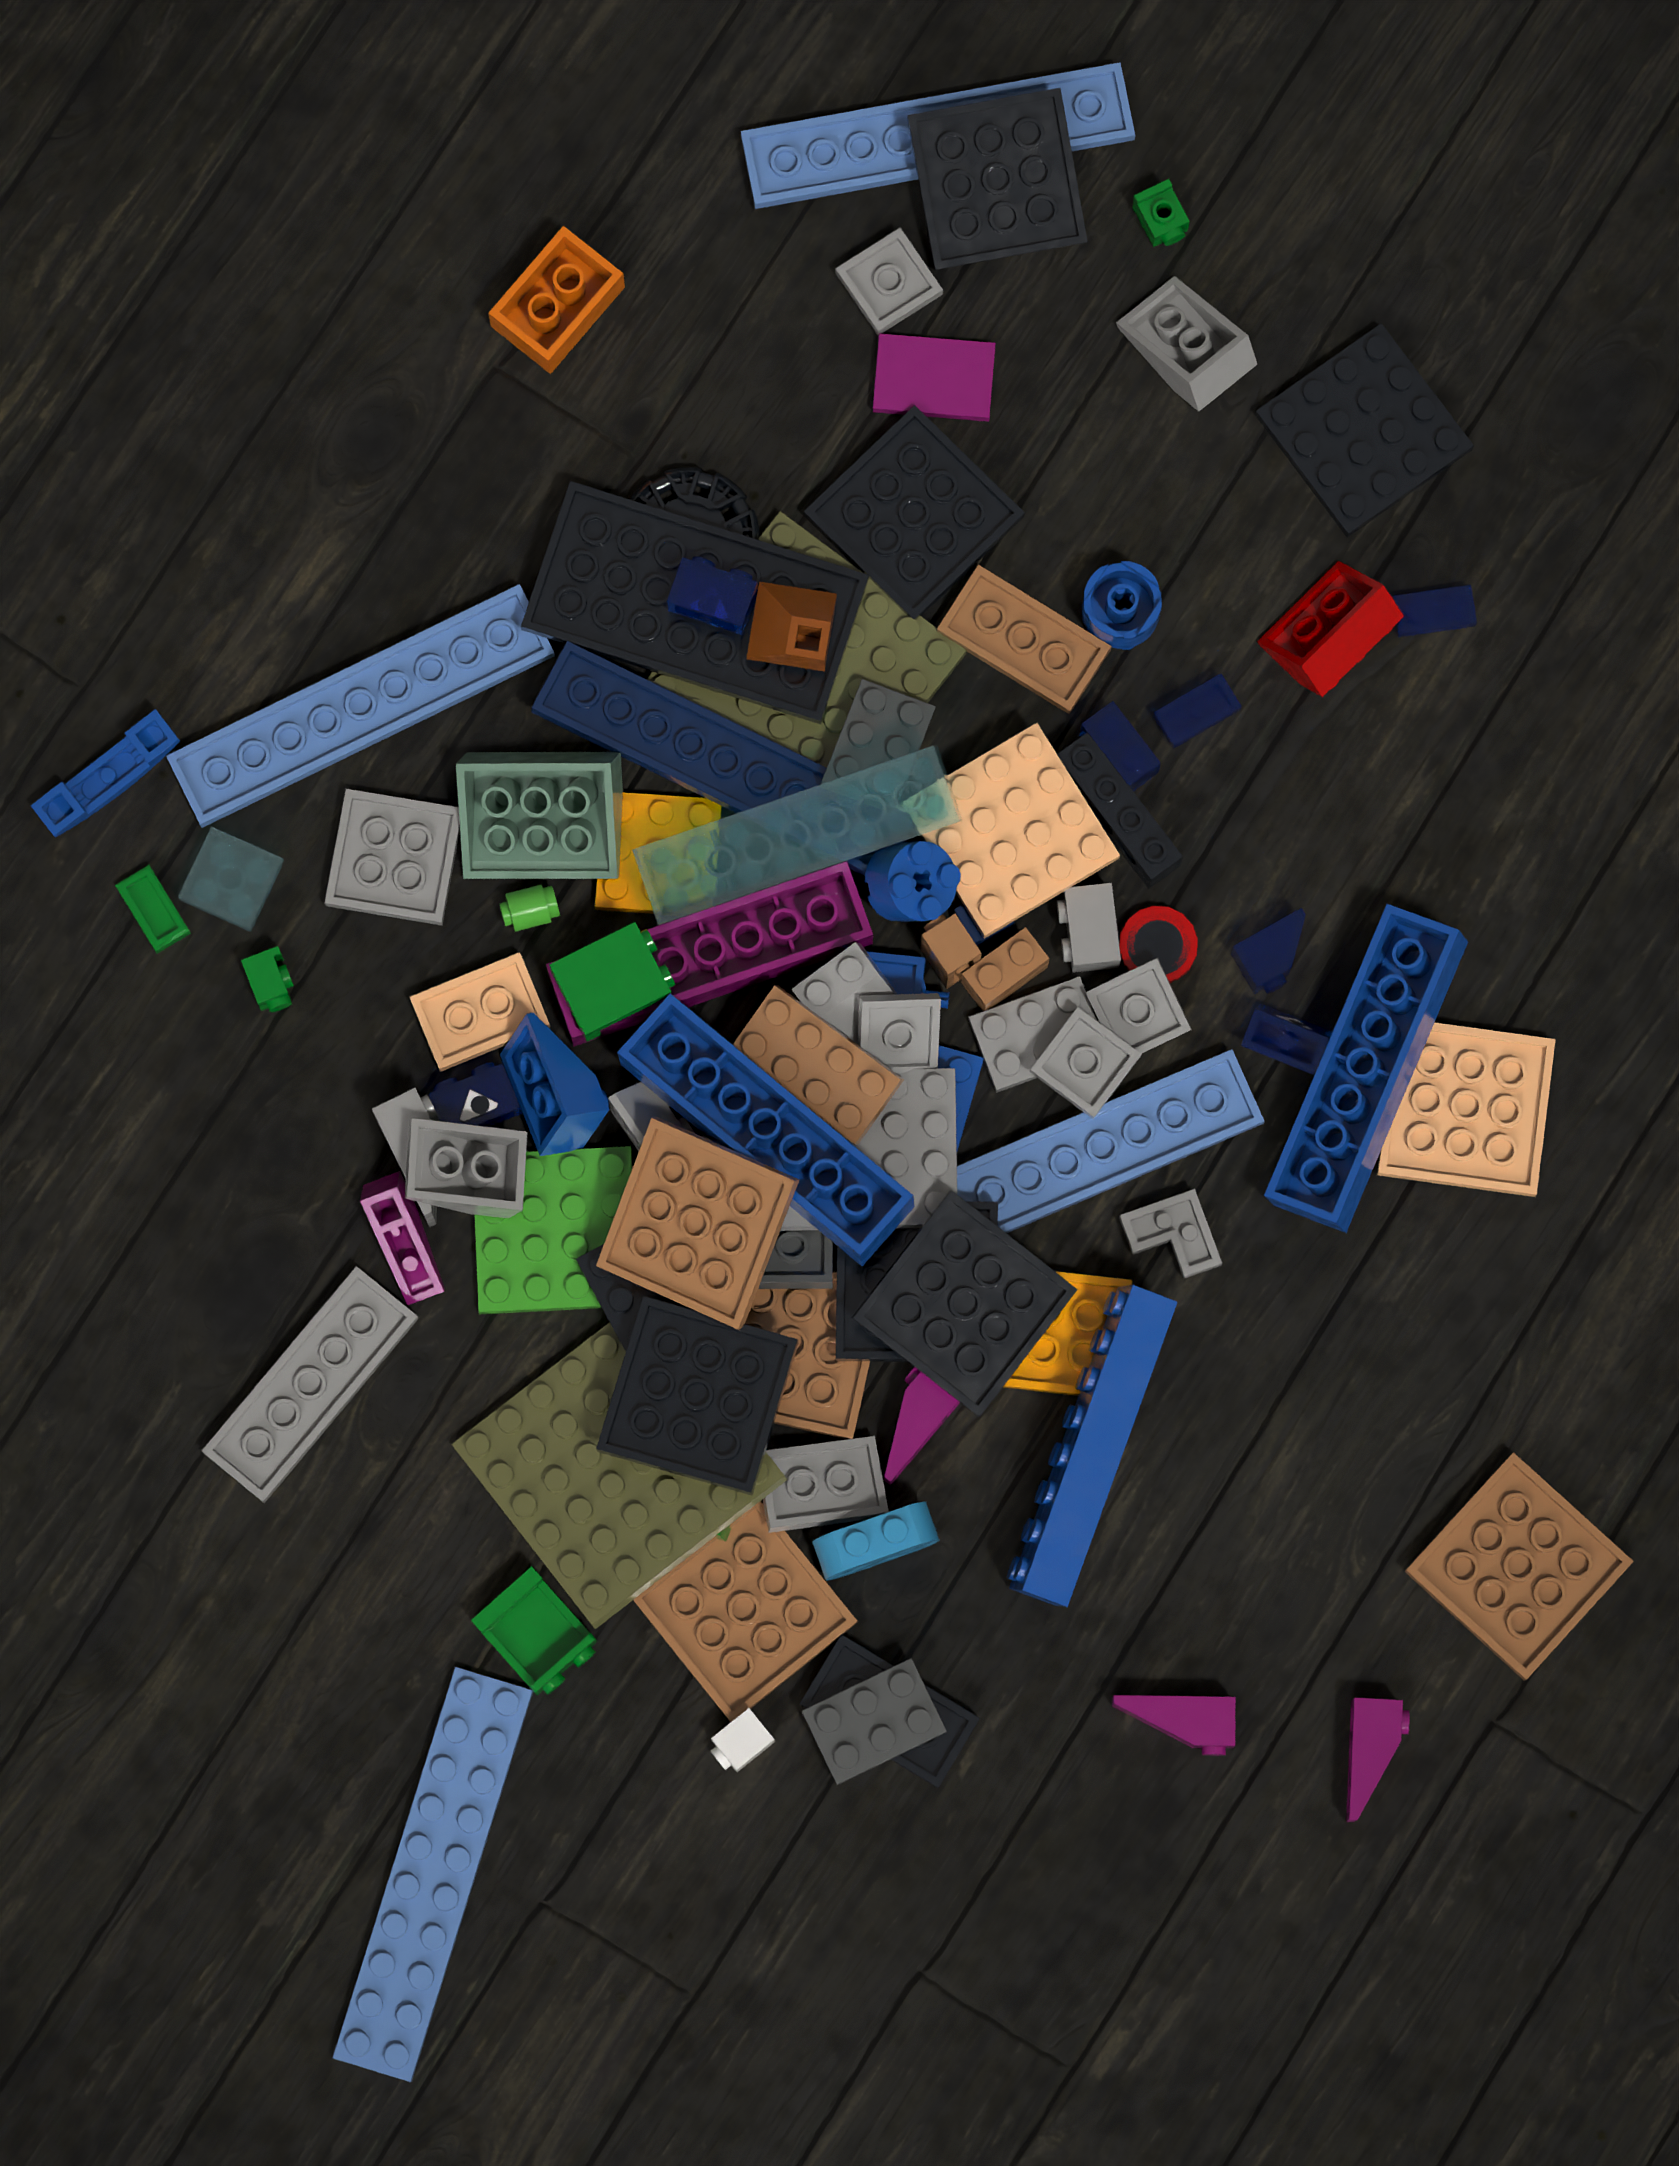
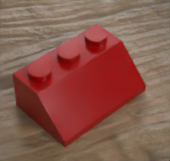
(1331, 628)

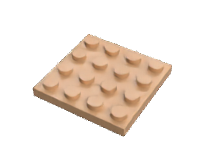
(1020, 832)
(1473, 1112)

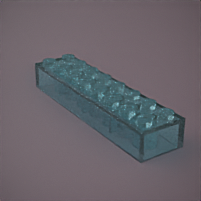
(797, 835)

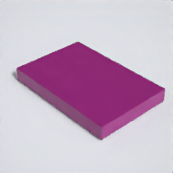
(935, 375)

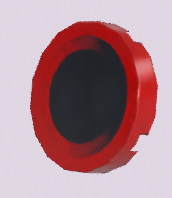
(1161, 935)

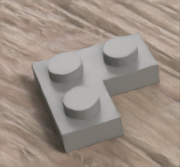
(1178, 1222)

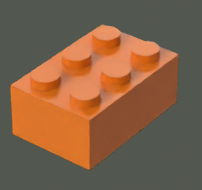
(556, 299)

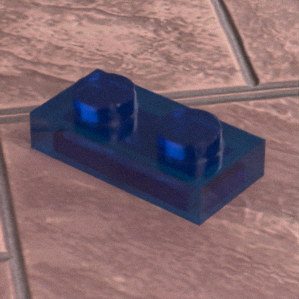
(1436, 610)
(1197, 711)

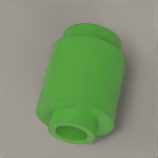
(529, 907)

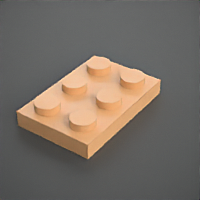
(477, 1011)

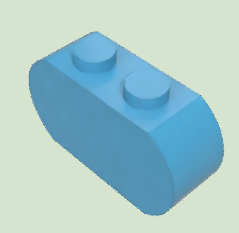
(875, 1541)

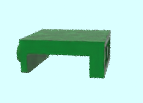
(611, 979)
(535, 1632)

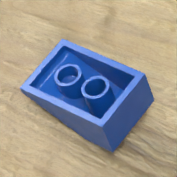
(553, 1088)

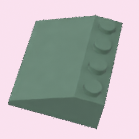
(540, 814)

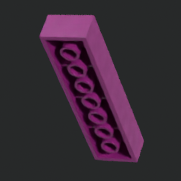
(751, 940)

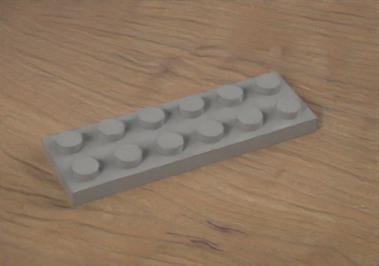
(310, 1384)

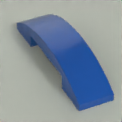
(107, 776)

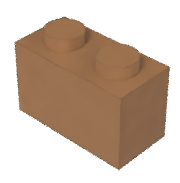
(949, 949)
(1005, 970)

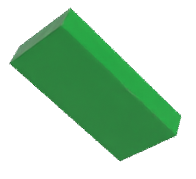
(153, 909)

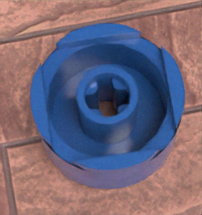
(1112, 585)
(911, 881)

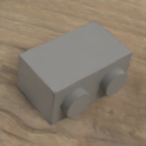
(1090, 928)

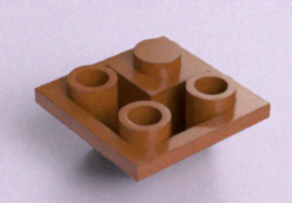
(791, 626)

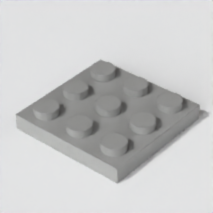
(393, 857)

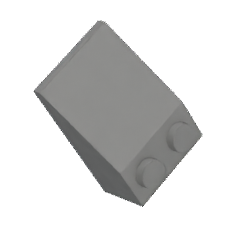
(1188, 343)
(836, 988)
(394, 1122)
(466, 1167)

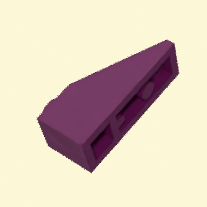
(402, 1237)
(921, 1415)
(1189, 1719)
(1373, 1739)

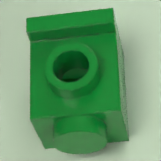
(1159, 229)
(269, 980)

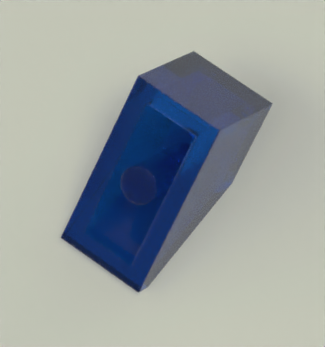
(1270, 953)

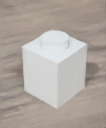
(741, 1741)

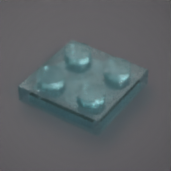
(231, 879)

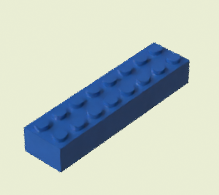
(1366, 1068)
(757, 1117)
(1091, 1445)

